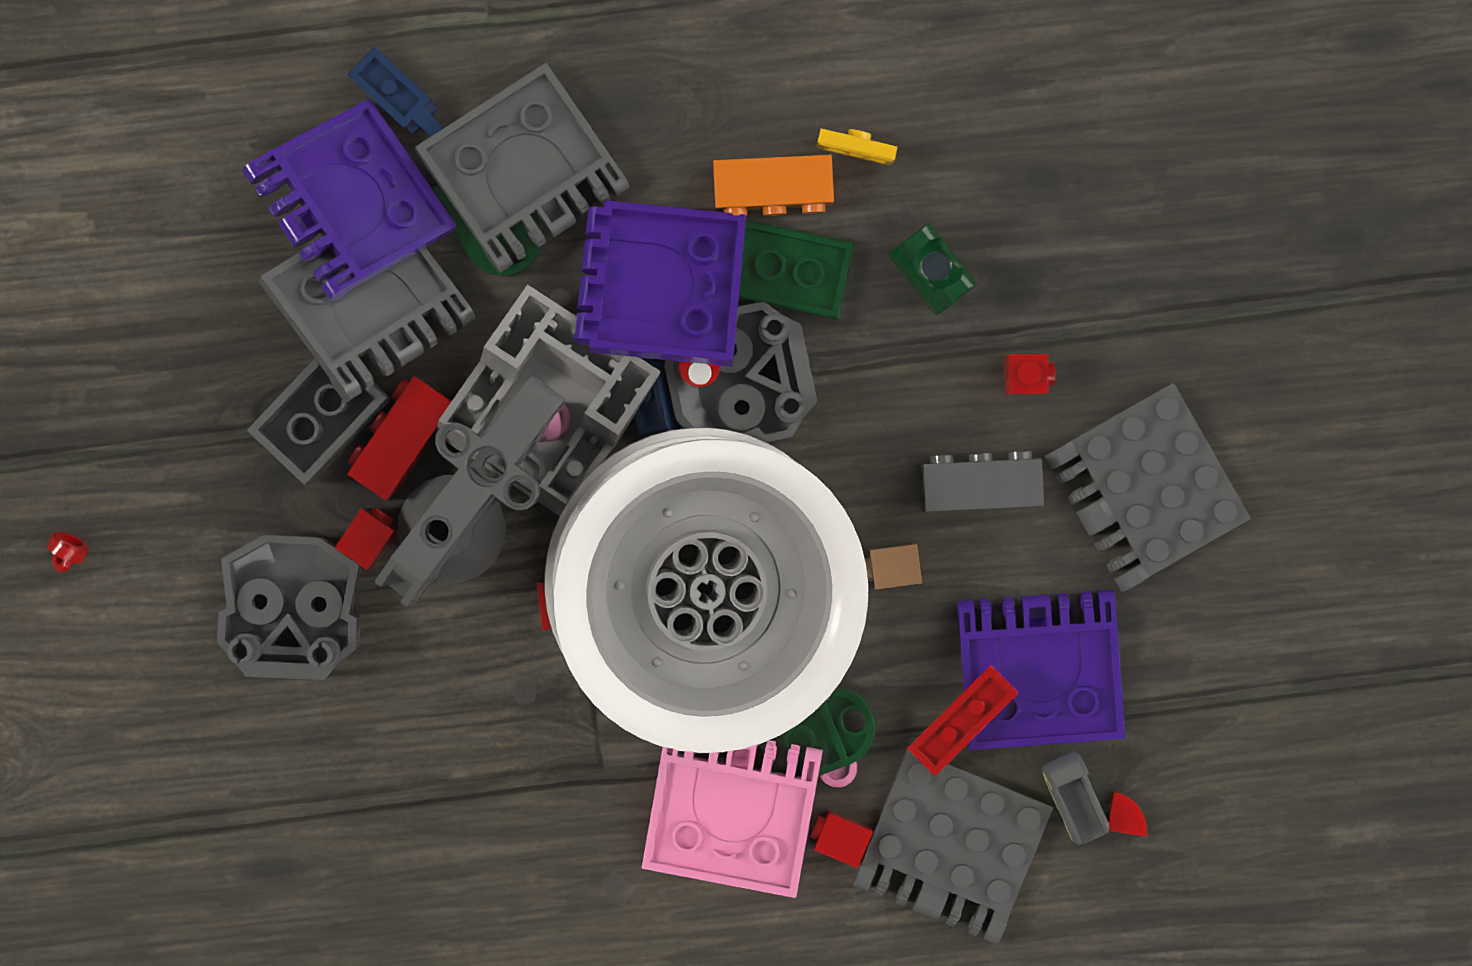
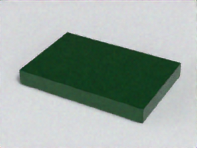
(794, 269)

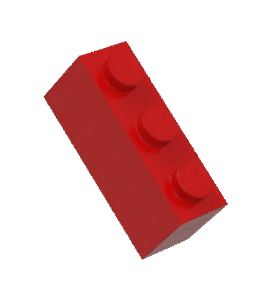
(398, 438)

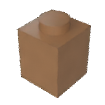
(893, 566)

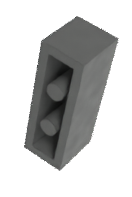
(982, 482)

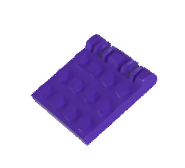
(354, 192)
(1062, 671)

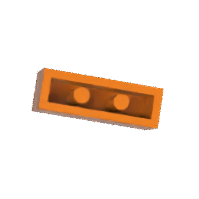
(774, 184)

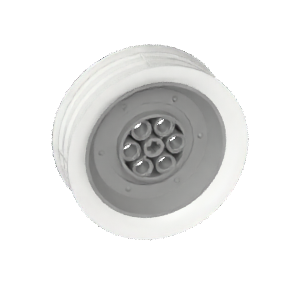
(783, 641)

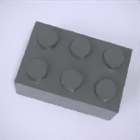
(313, 424)

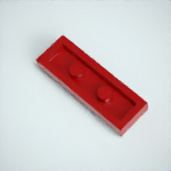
(963, 720)

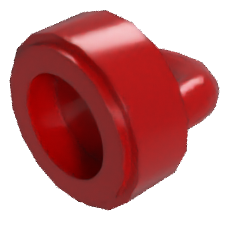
(68, 548)

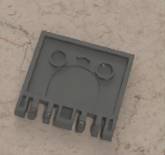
(518, 161)
(367, 315)
(1153, 482)
(957, 839)

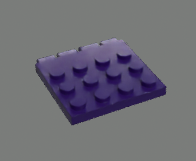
(661, 283)

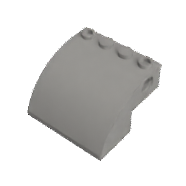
(598, 391)

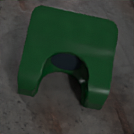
(932, 269)

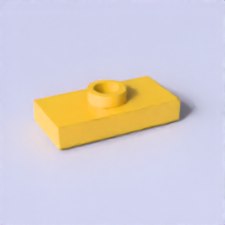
(856, 145)

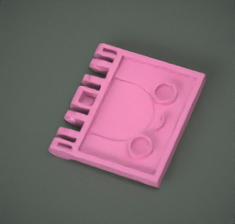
(733, 819)

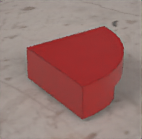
(1126, 816)

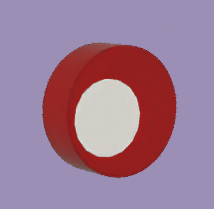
(698, 374)

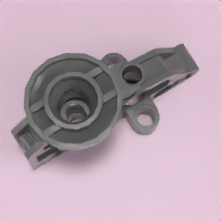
(469, 499)

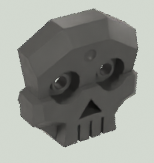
(774, 407)
(291, 576)

